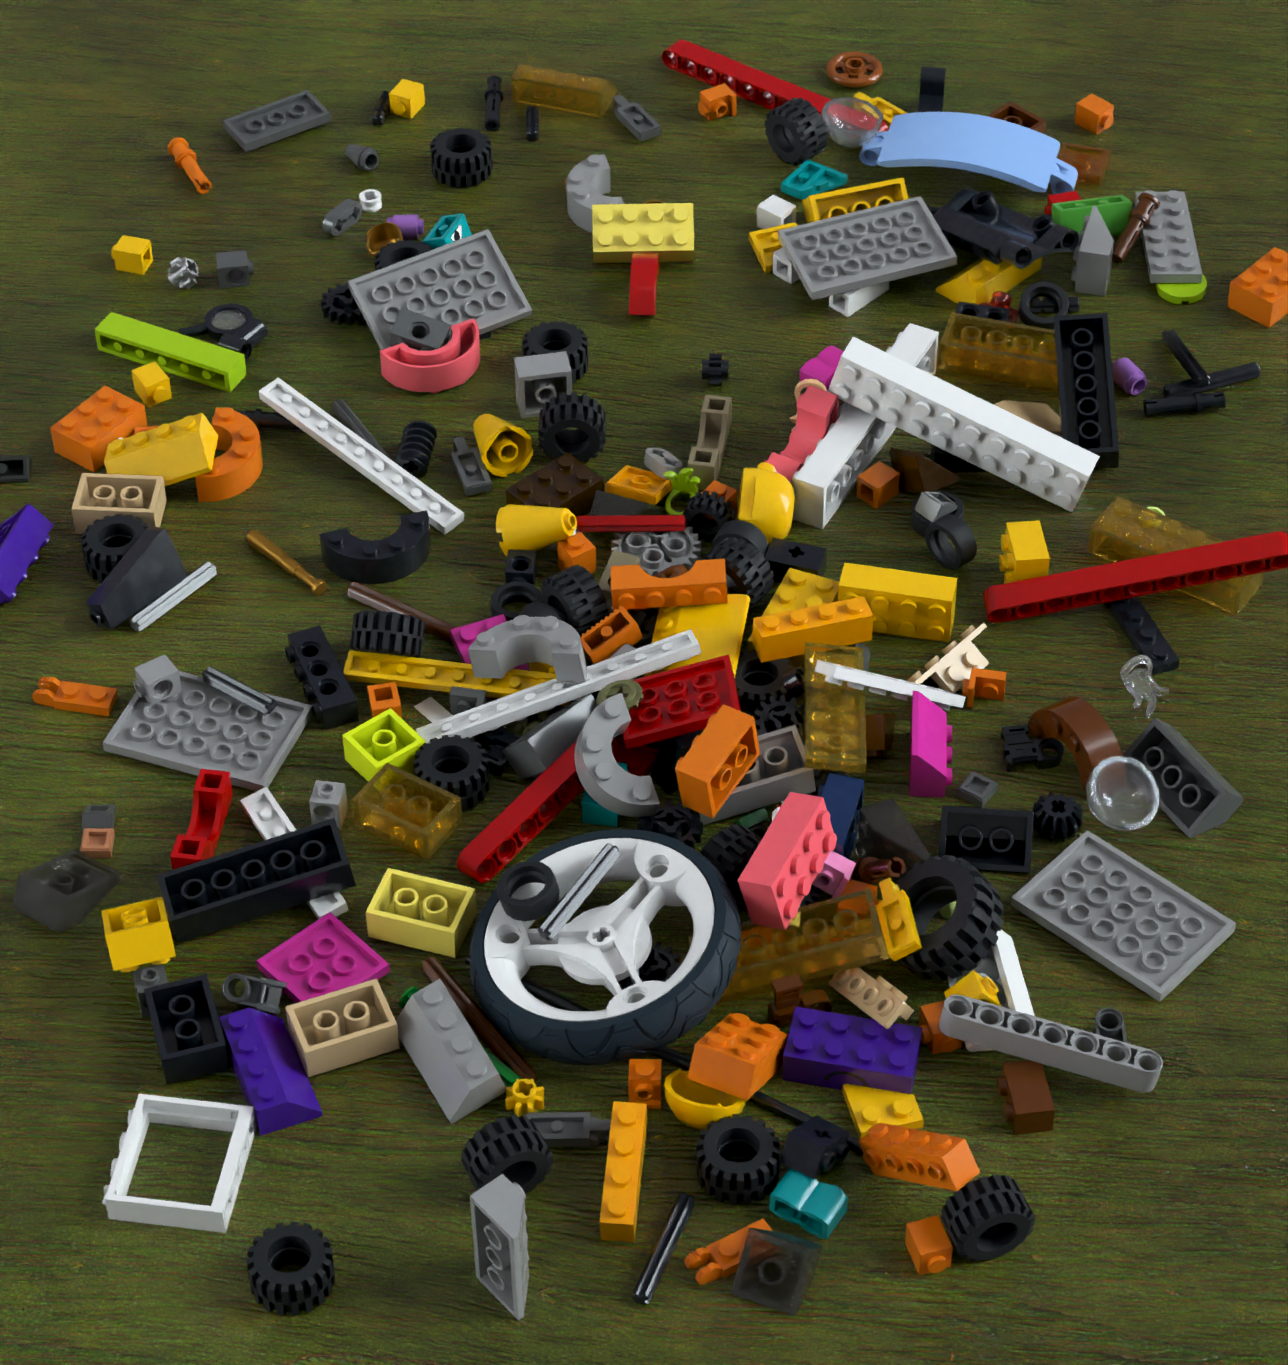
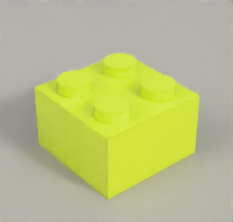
(379, 742)

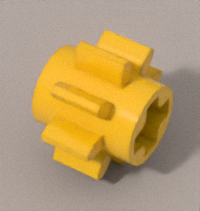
(524, 1097)

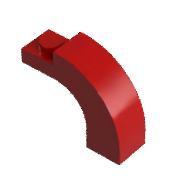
(643, 284)

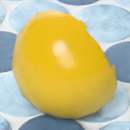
(697, 1103)

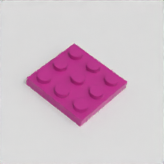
(322, 960)

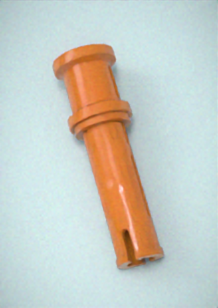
(186, 159)

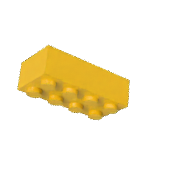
(797, 592)
(903, 600)

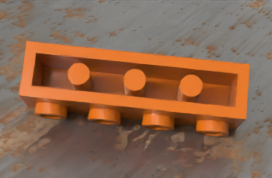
(919, 1156)

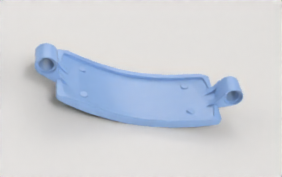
(972, 145)

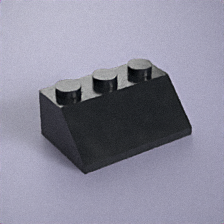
(987, 837)

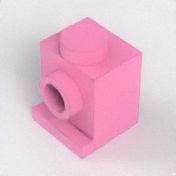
(834, 874)

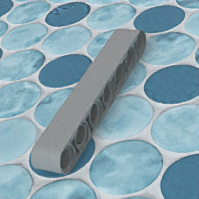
(1050, 1043)

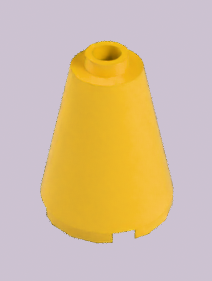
(502, 445)
(533, 526)

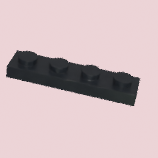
(1144, 634)

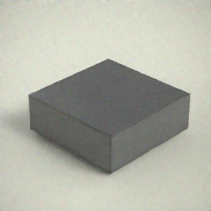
(977, 789)

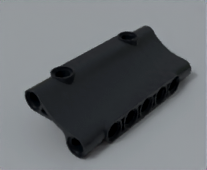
(997, 233)

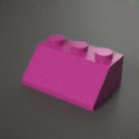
(929, 749)

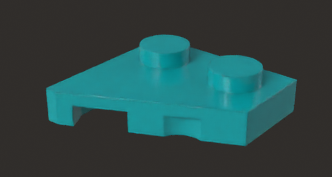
(812, 179)

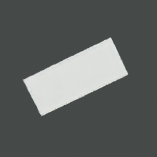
(432, 710)

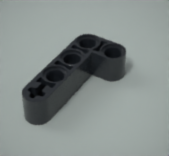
(931, 89)

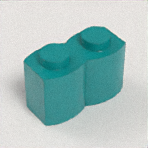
(808, 1203)

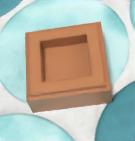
(97, 842)

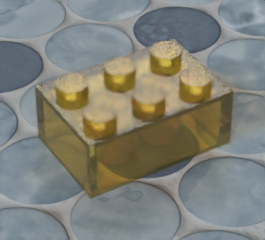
(407, 811)

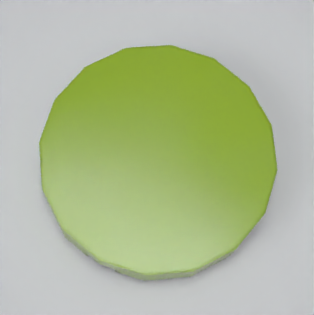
(1181, 292)

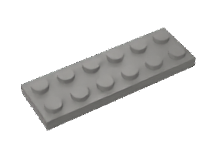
(1170, 241)

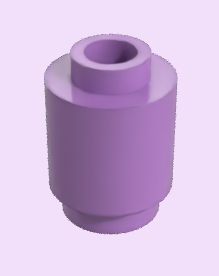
(409, 225)
(1129, 376)

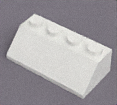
(1005, 971)

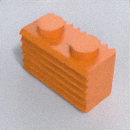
(610, 636)

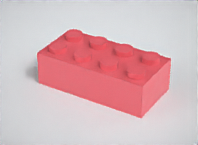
(787, 860)

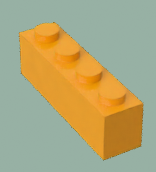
(831, 623)
(623, 1171)

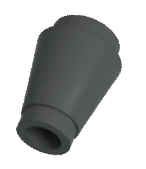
(362, 156)

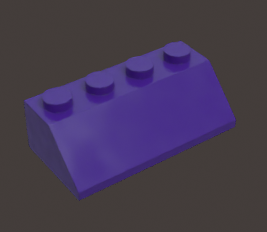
(19, 542)
(269, 1070)

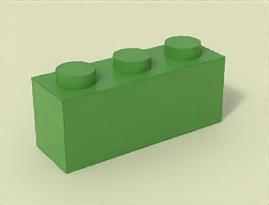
(1112, 209)

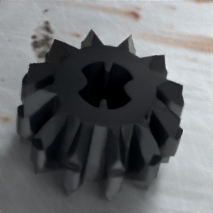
(1057, 816)

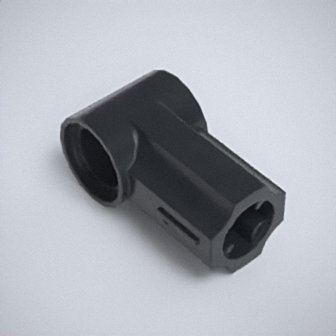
(244, 338)

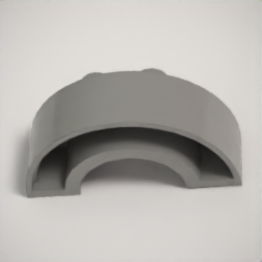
(585, 188)
(529, 641)
(598, 769)

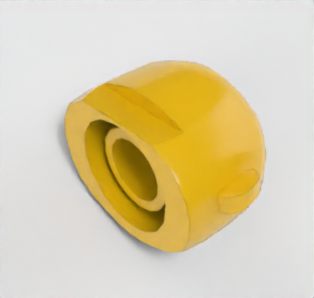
(766, 501)

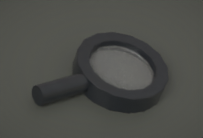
(220, 320)

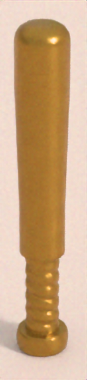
(286, 562)

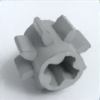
(183, 272)

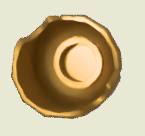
(381, 235)

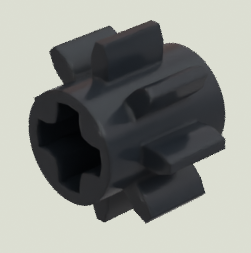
(715, 369)

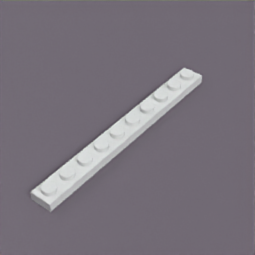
(361, 455)
(554, 692)

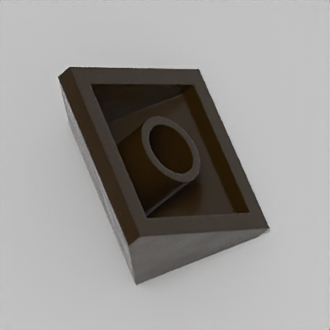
(919, 472)

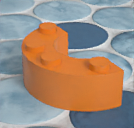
(239, 464)

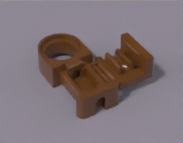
(788, 997)

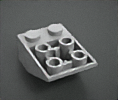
(1093, 256)

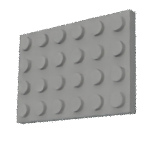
(866, 247)
(446, 284)
(209, 732)
(1123, 915)

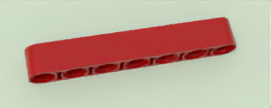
(523, 818)

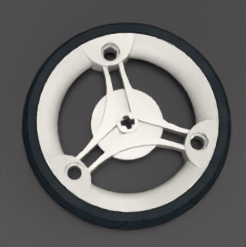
(608, 947)

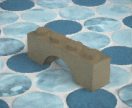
(712, 439)

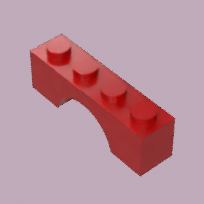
(210, 808)

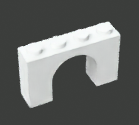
(845, 302)

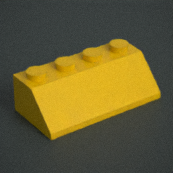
(853, 199)
(982, 278)
(170, 451)

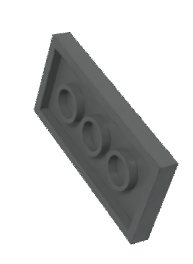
(276, 120)

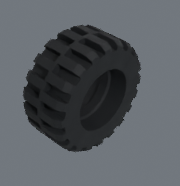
(969, 929)

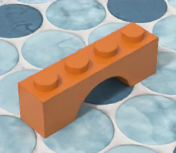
(699, 586)

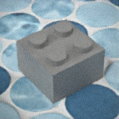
(539, 380)

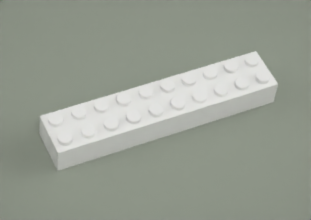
(962, 424)
(853, 440)

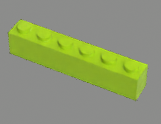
(171, 351)

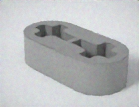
(661, 461)

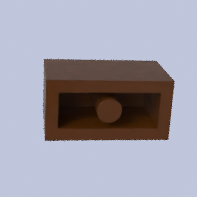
(1026, 1097)

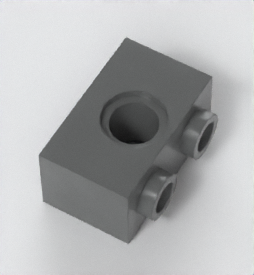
(412, 324)

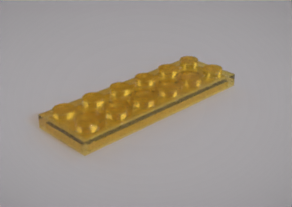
(833, 712)

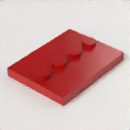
(681, 701)

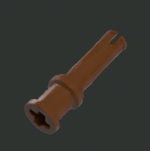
(1138, 219)
(873, 870)

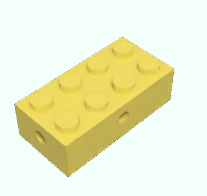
(644, 229)

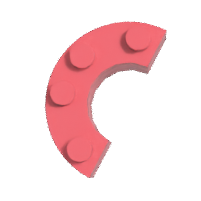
(436, 368)
(815, 414)

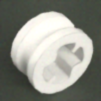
(370, 200)

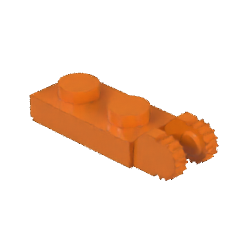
(75, 696)
(723, 1254)

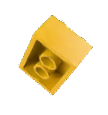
(138, 934)

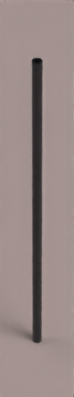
(680, 1060)

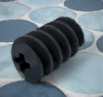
(416, 448)

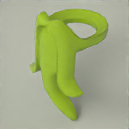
(682, 487)

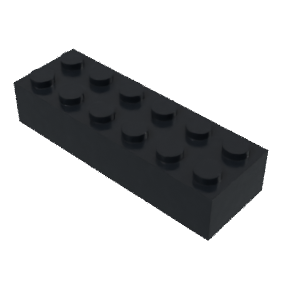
(1086, 385)
(255, 880)

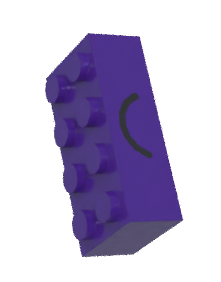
(853, 1050)

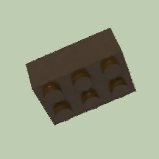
(560, 485)

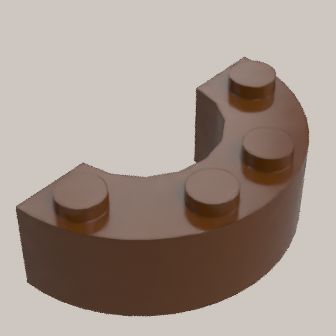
(1080, 729)

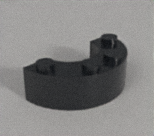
(378, 559)

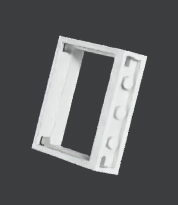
(186, 1113)

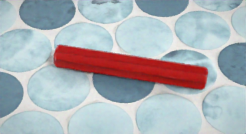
(631, 523)

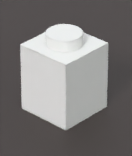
(775, 212)

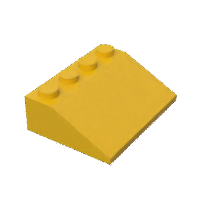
(715, 626)

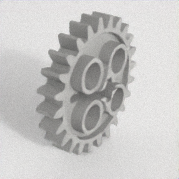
(660, 549)

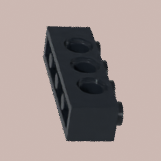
(321, 678)

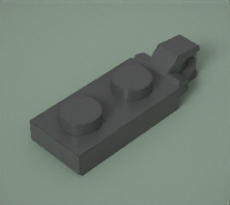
(635, 119)
(470, 468)
(571, 1128)

